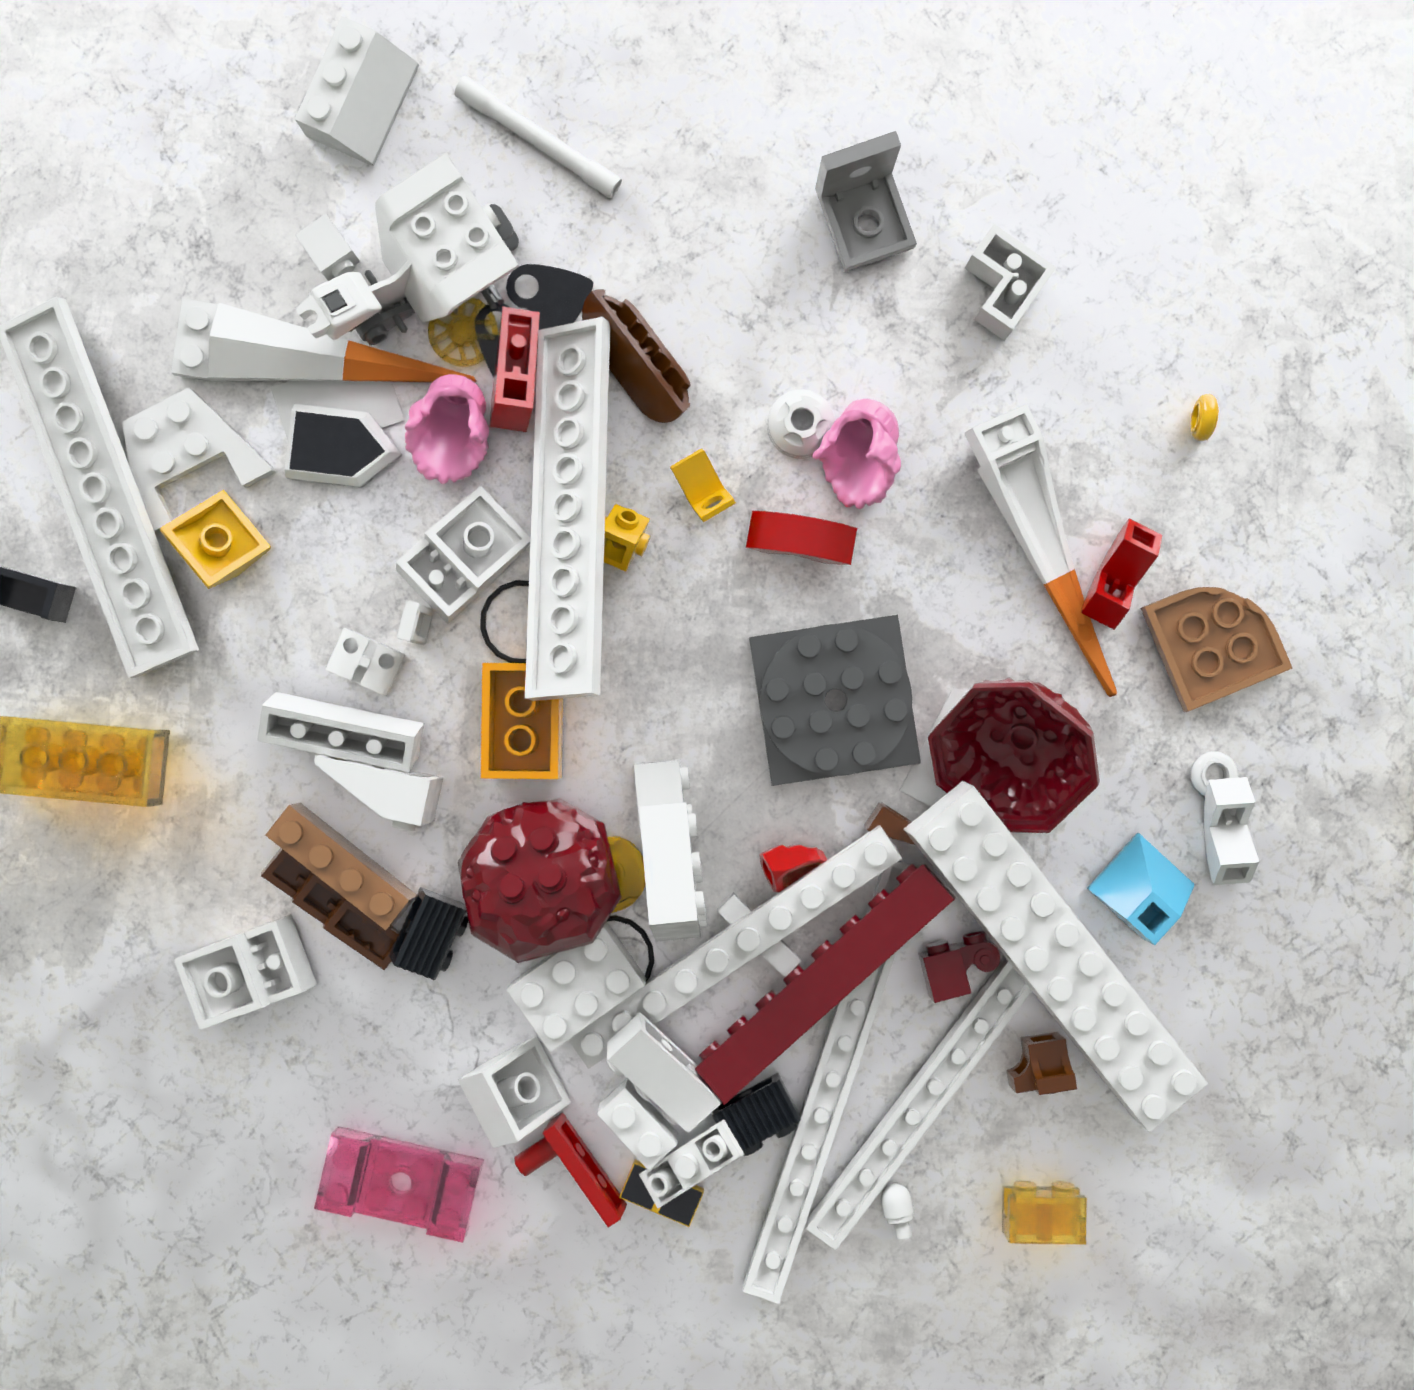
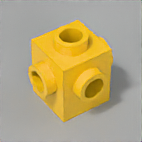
(624, 536)

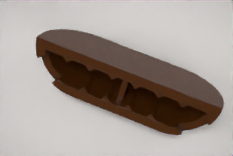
(640, 359)

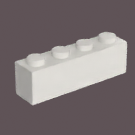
(340, 732)

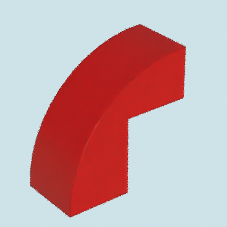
(801, 536)
(1120, 572)

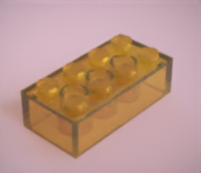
(82, 761)

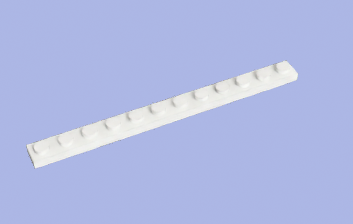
(817, 1126)

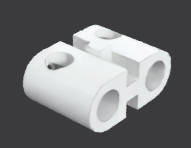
(365, 661)

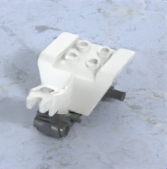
(435, 247)

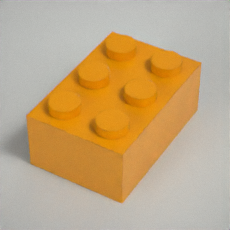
(518, 734)

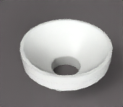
(786, 437)

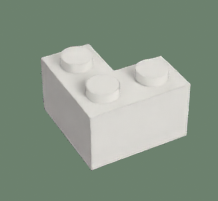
(1013, 273)

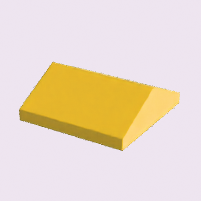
(216, 540)

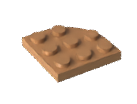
(1214, 643)

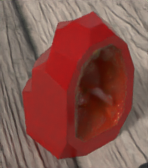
(788, 864)

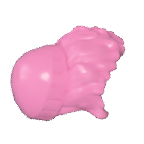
(448, 429)
(861, 453)

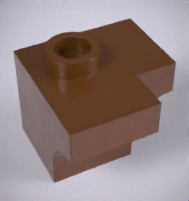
(1043, 1066)

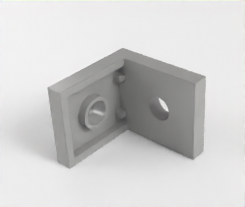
(858, 184)

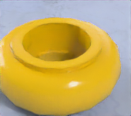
(1204, 417)

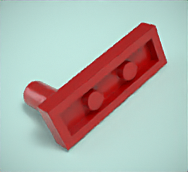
(563, 1141)

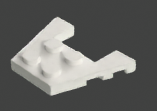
(178, 439)

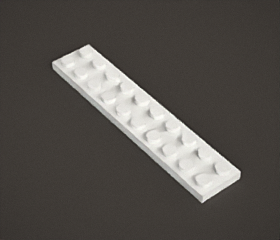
(97, 488)
(568, 512)

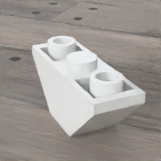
(691, 1163)

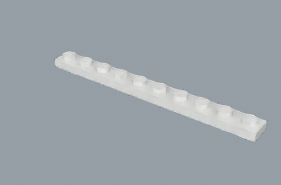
(743, 940)
(918, 1106)

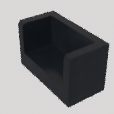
(35, 594)

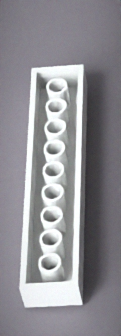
(1055, 955)

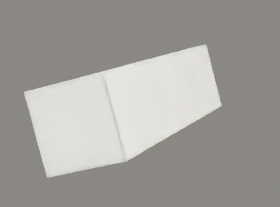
(779, 954)

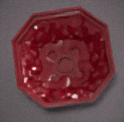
(1019, 750)
(538, 879)

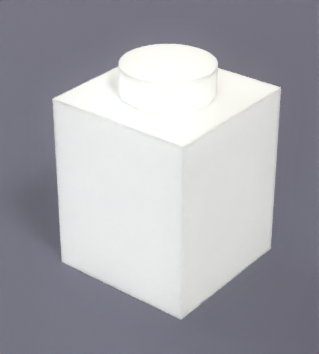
(327, 248)

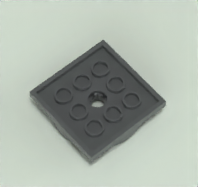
(807, 737)

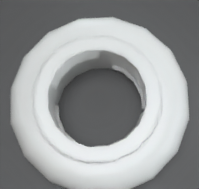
(1204, 761)

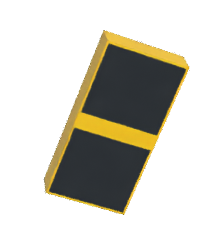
(679, 1209)

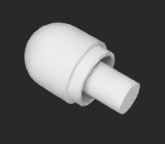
(898, 1209)

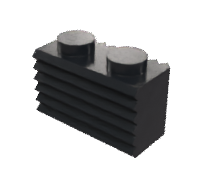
(429, 934)
(759, 1114)

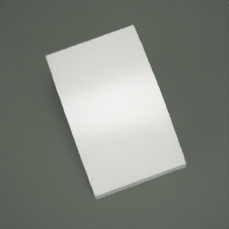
(463, 554)
(245, 972)

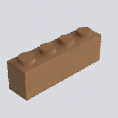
(341, 865)

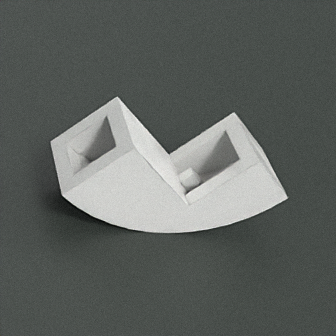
(1226, 833)

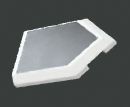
(336, 446)

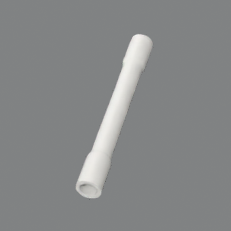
(488, 104)

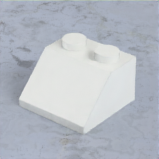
(514, 1092)

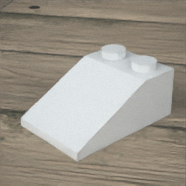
(392, 794)

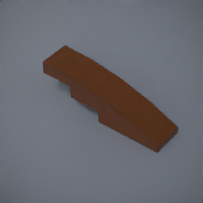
(331, 909)

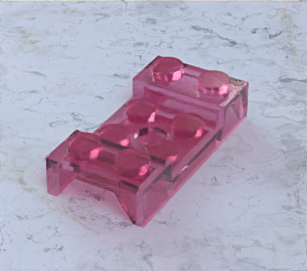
(360, 1181)

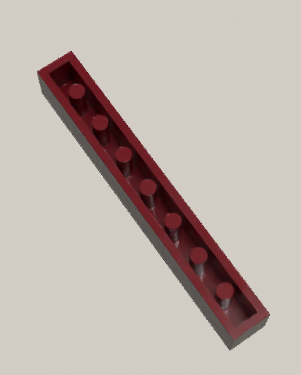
(825, 982)

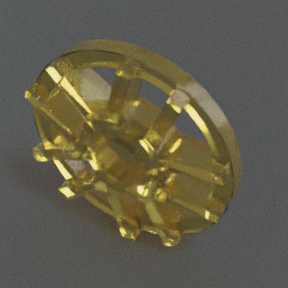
(462, 334)

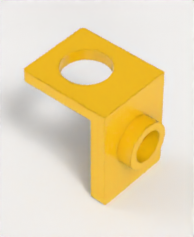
(701, 485)

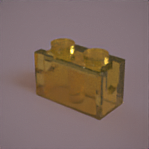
(1044, 1213)

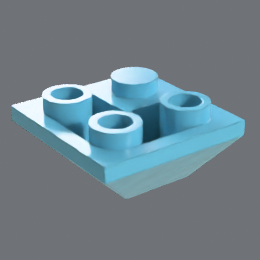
(1143, 889)

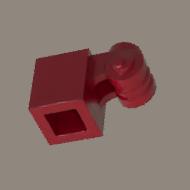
(947, 965)

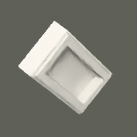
(415, 623)

